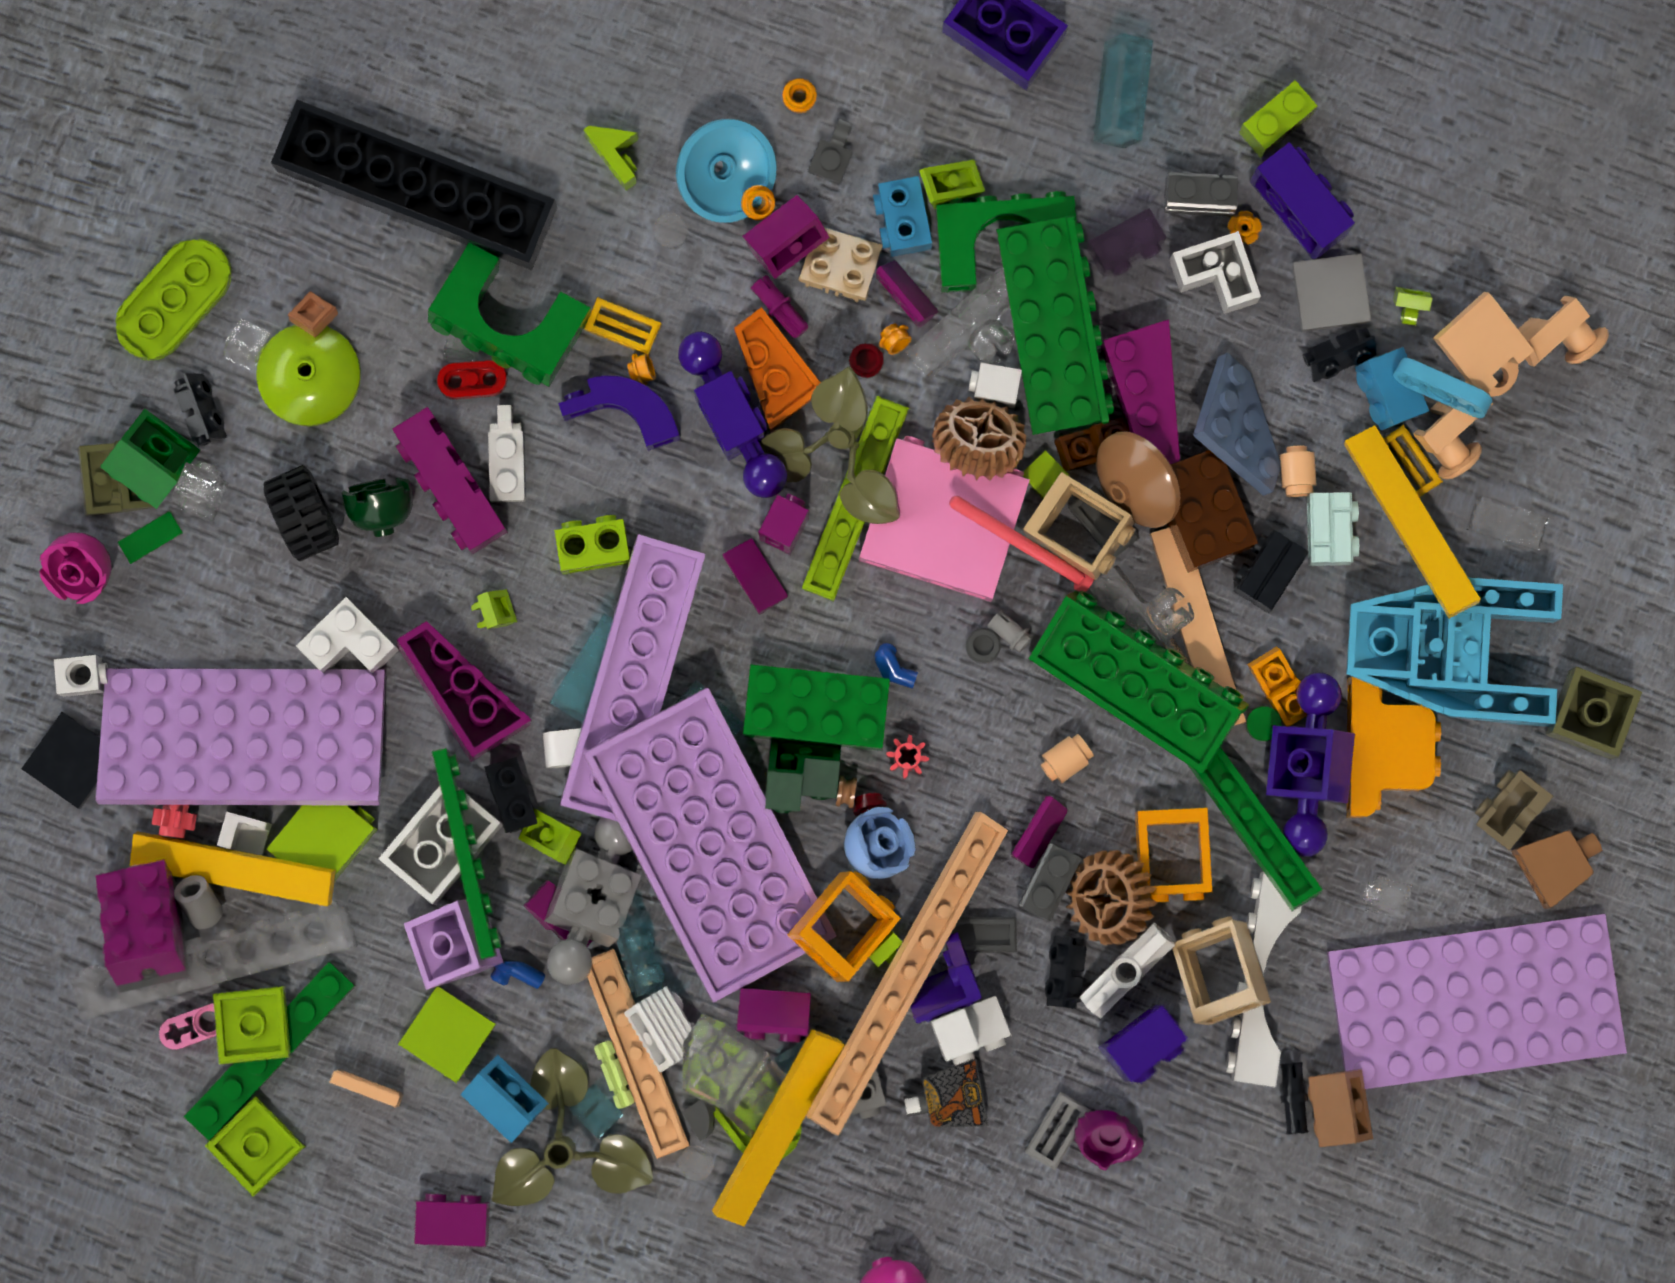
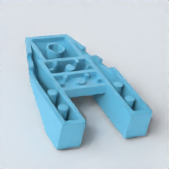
(1441, 662)

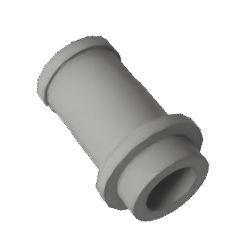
(1010, 631)

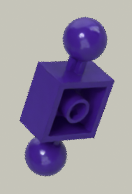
(730, 416)
(1311, 763)

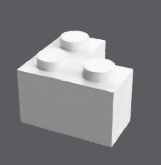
(1222, 263)
(346, 631)
(969, 1029)

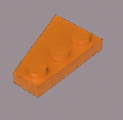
(775, 367)

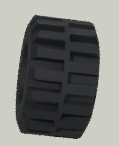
(301, 513)

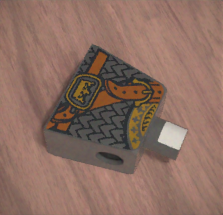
(950, 1097)

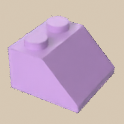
(447, 945)

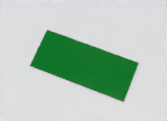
(149, 537)

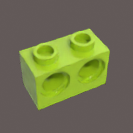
(593, 555)

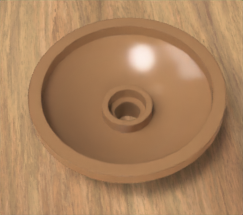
(1138, 479)

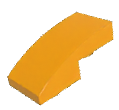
(1278, 685)

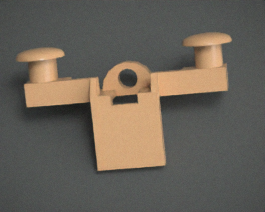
(1481, 344)

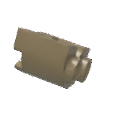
(1512, 808)

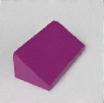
(906, 293)
(755, 576)
(1039, 832)

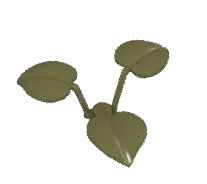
(844, 404)
(520, 1173)

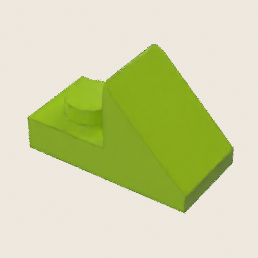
(609, 145)
(952, 182)
(551, 837)

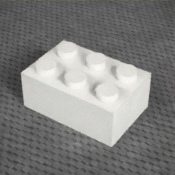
(425, 848)

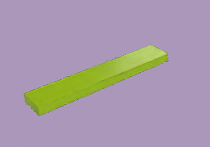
(842, 528)

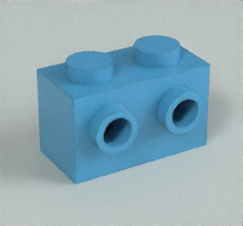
(903, 216)
(1387, 398)
(504, 1098)

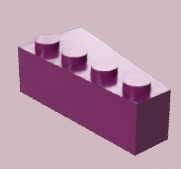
(1144, 384)
(449, 481)
(466, 700)

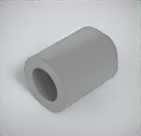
(198, 902)

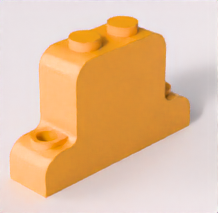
(1390, 747)

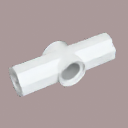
(1142, 955)

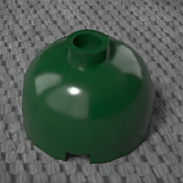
(378, 505)

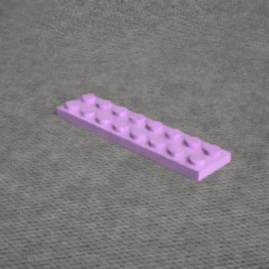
(635, 657)

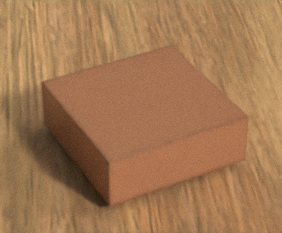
(312, 314)

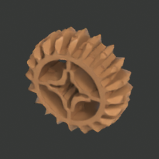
(979, 438)
(1121, 881)

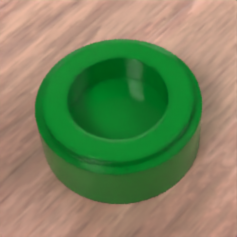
(1260, 723)

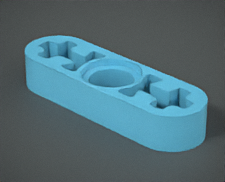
(1442, 388)

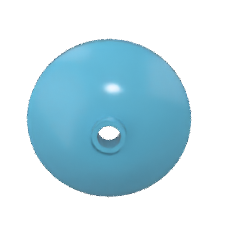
(746, 162)

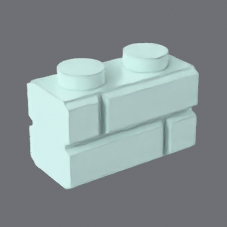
(1331, 529)

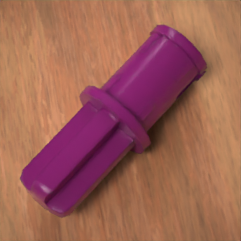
(779, 306)

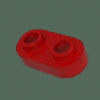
(472, 379)

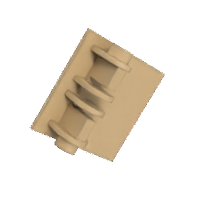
(842, 265)

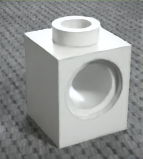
(995, 384)
(65, 675)

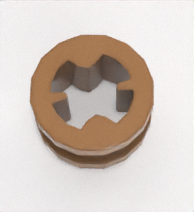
(846, 791)

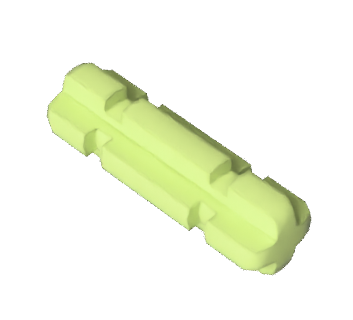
(614, 1074)

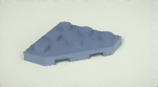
(1236, 426)

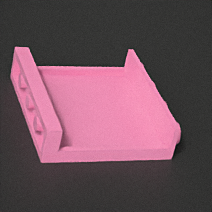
(931, 537)

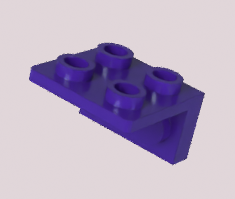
(949, 988)

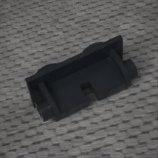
(1355, 348)
(196, 394)
(510, 795)
(1062, 988)

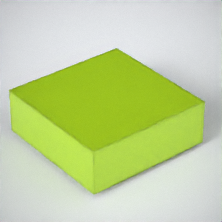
(1043, 473)

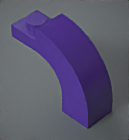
(629, 397)

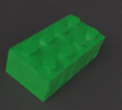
(816, 707)

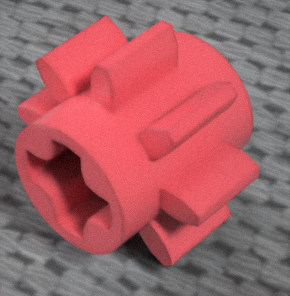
(908, 747)
(174, 820)

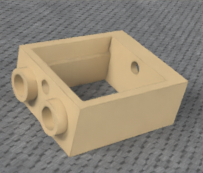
(1052, 506)
(1202, 1008)

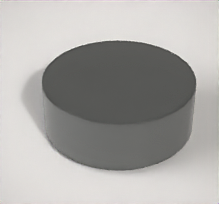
(983, 645)

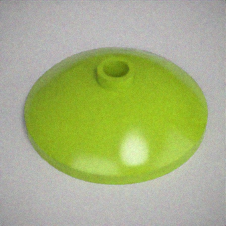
(321, 394)

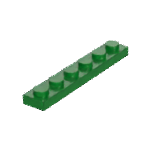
(1258, 832)
(470, 868)
(246, 1078)

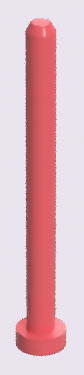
(1081, 581)

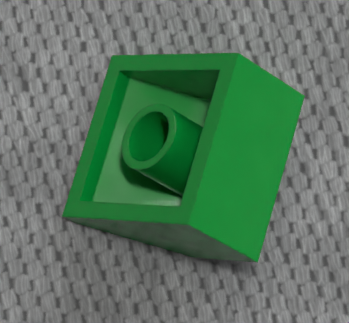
(149, 458)

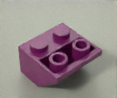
(773, 1013)

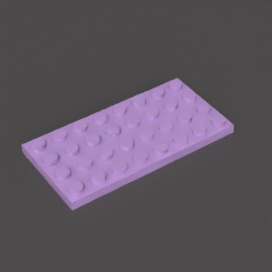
(241, 737)
(707, 842)
(1477, 1001)

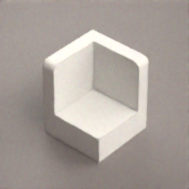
(244, 834)

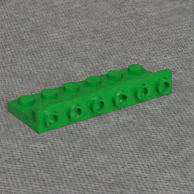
(1054, 324)
(1138, 680)

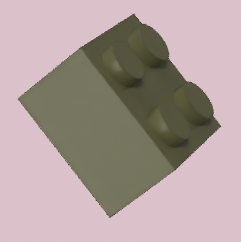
(1594, 713)

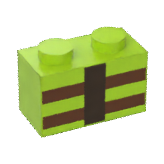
(1278, 119)

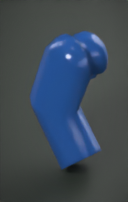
(890, 668)
(519, 971)

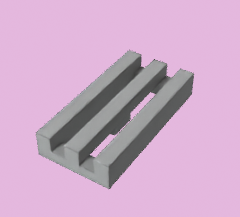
(1042, 1156)

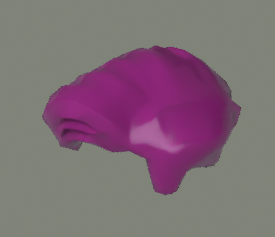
(1107, 1138)

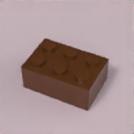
(1210, 514)

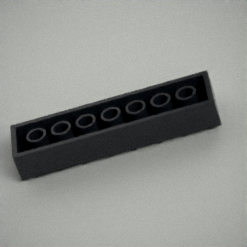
(414, 184)

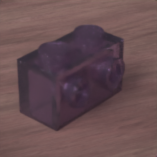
(1127, 243)

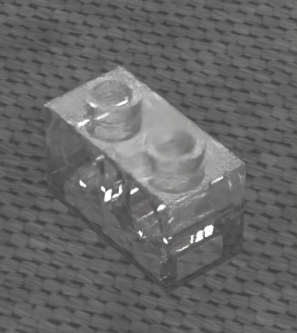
(200, 490)

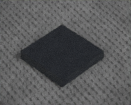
(66, 760)

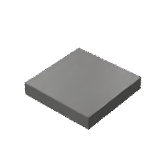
(1331, 292)

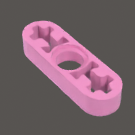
(181, 1022)

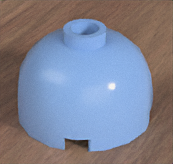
(879, 843)

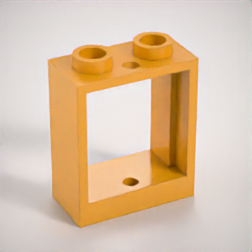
(1176, 817)
(820, 951)

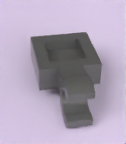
(831, 157)

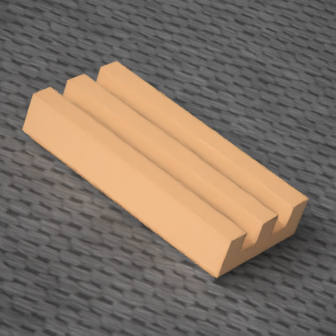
(366, 1088)

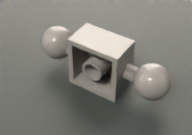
(572, 905)

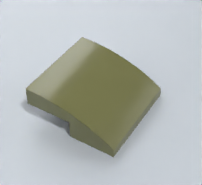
(101, 492)

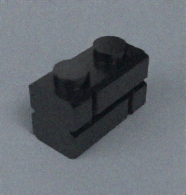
(1270, 570)

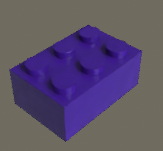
(1007, 35)
(1303, 200)
(1143, 1044)

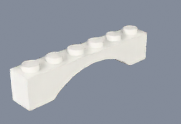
(1255, 1052)

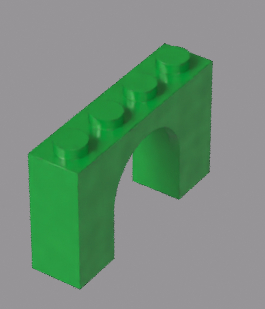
(961, 223)
(536, 353)

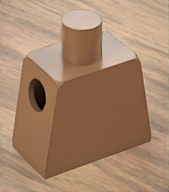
(1557, 864)

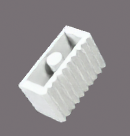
(661, 1027)

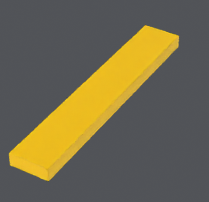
(1412, 522)
(236, 868)
(778, 1127)

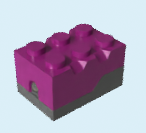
(142, 926)

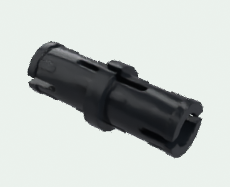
(1294, 1098)

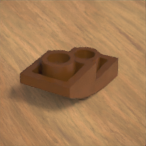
(1081, 447)

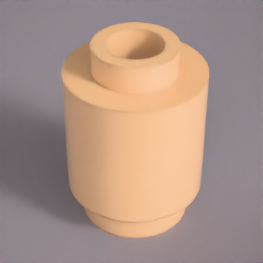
(1298, 471)
(1066, 758)

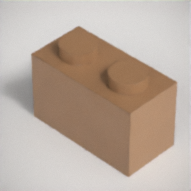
(1340, 1108)

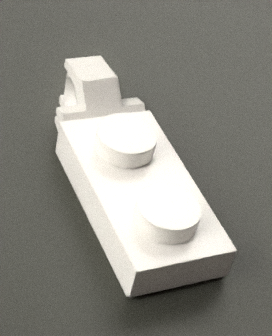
(506, 458)

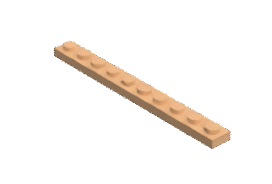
(906, 973)

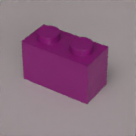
(786, 236)
(784, 523)
(452, 1221)

